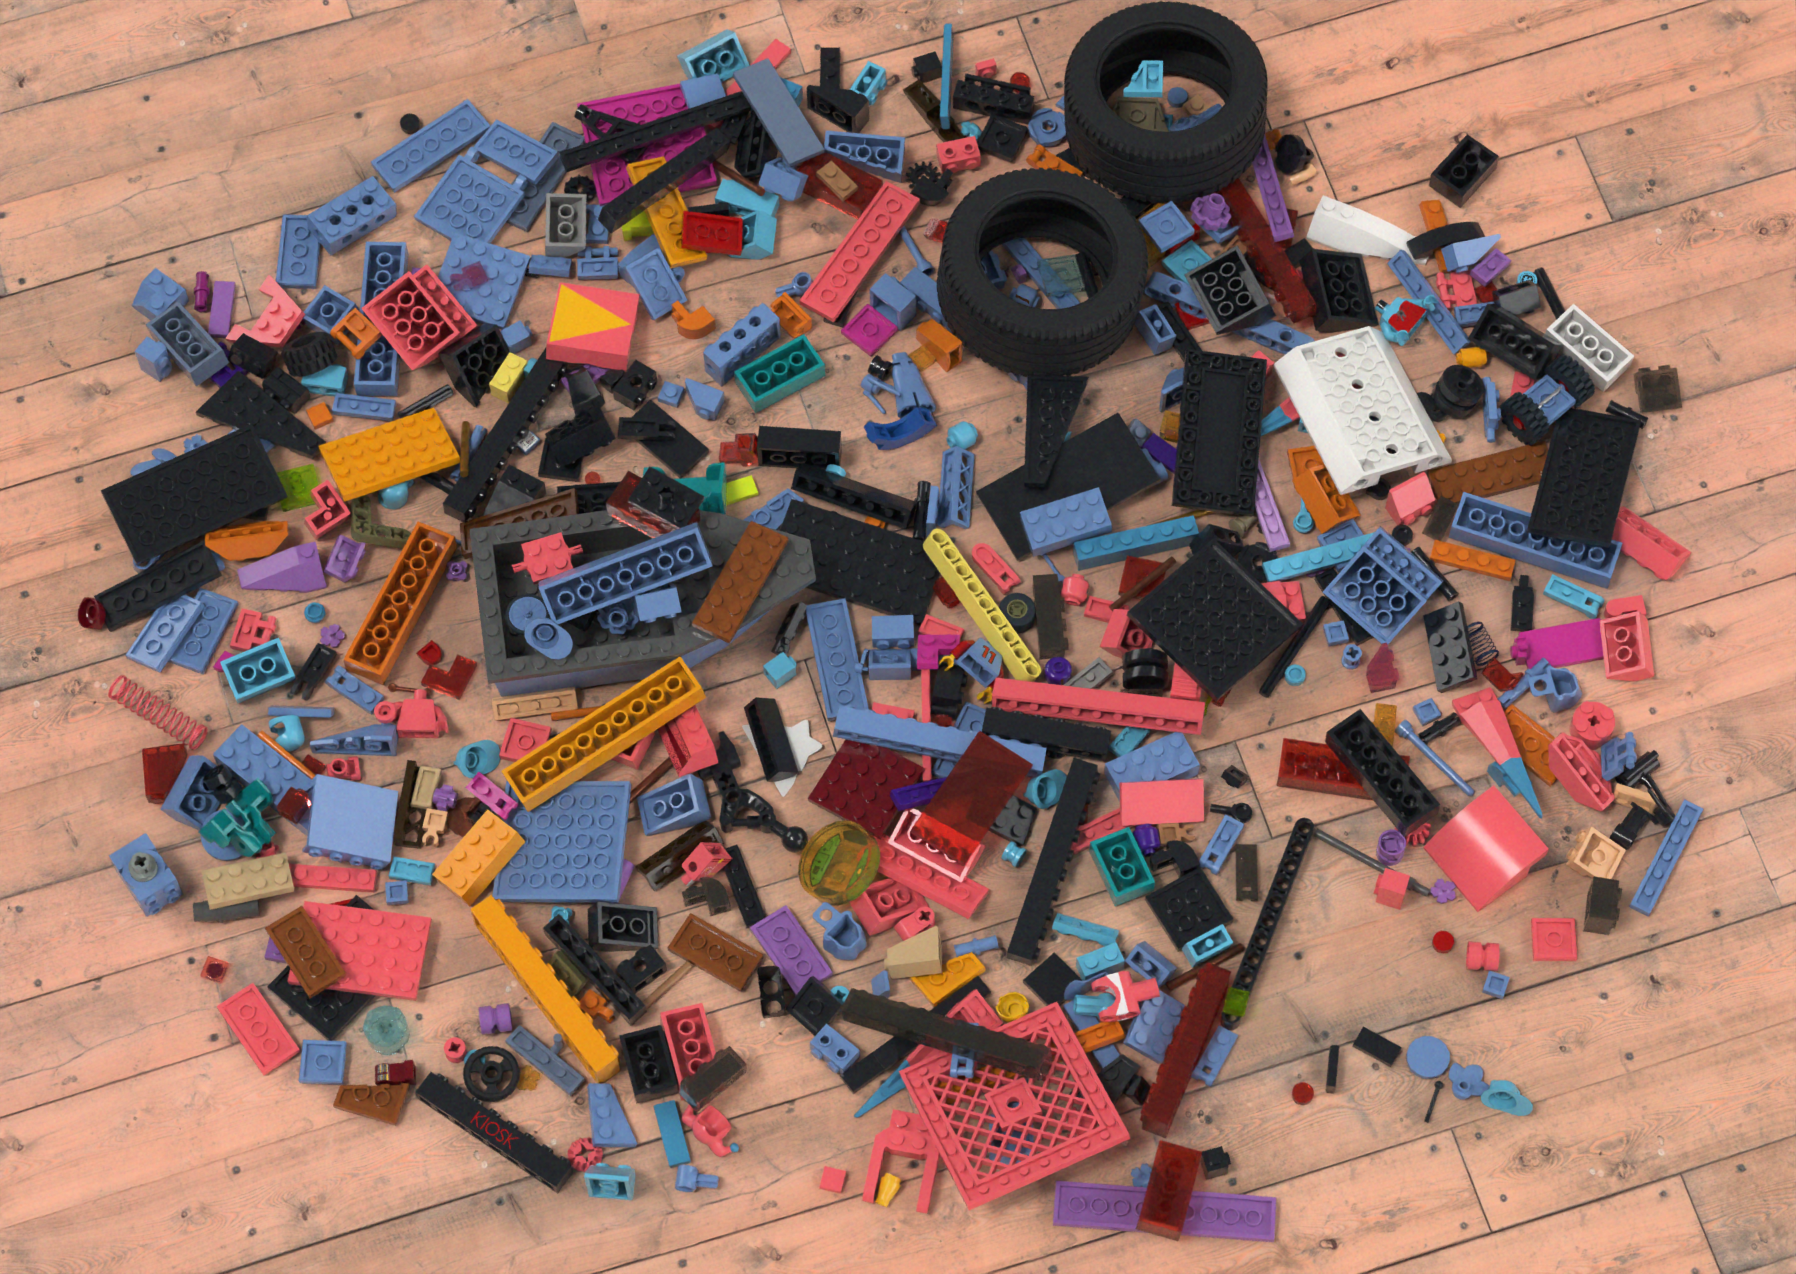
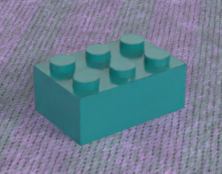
(1122, 866)

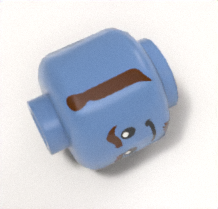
(1025, 295)

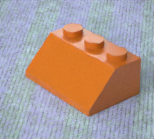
(1323, 499)

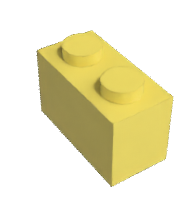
(508, 378)

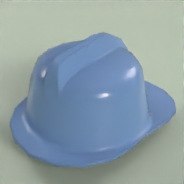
(548, 638)

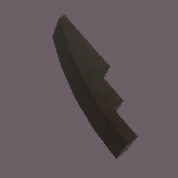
(929, 108)

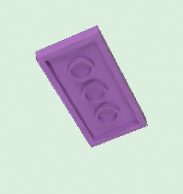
(790, 949)

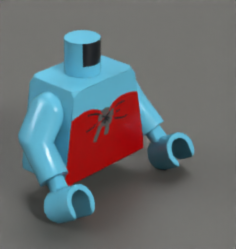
(1403, 317)

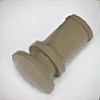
(1242, 523)

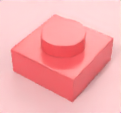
(986, 68)

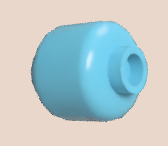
(962, 435)

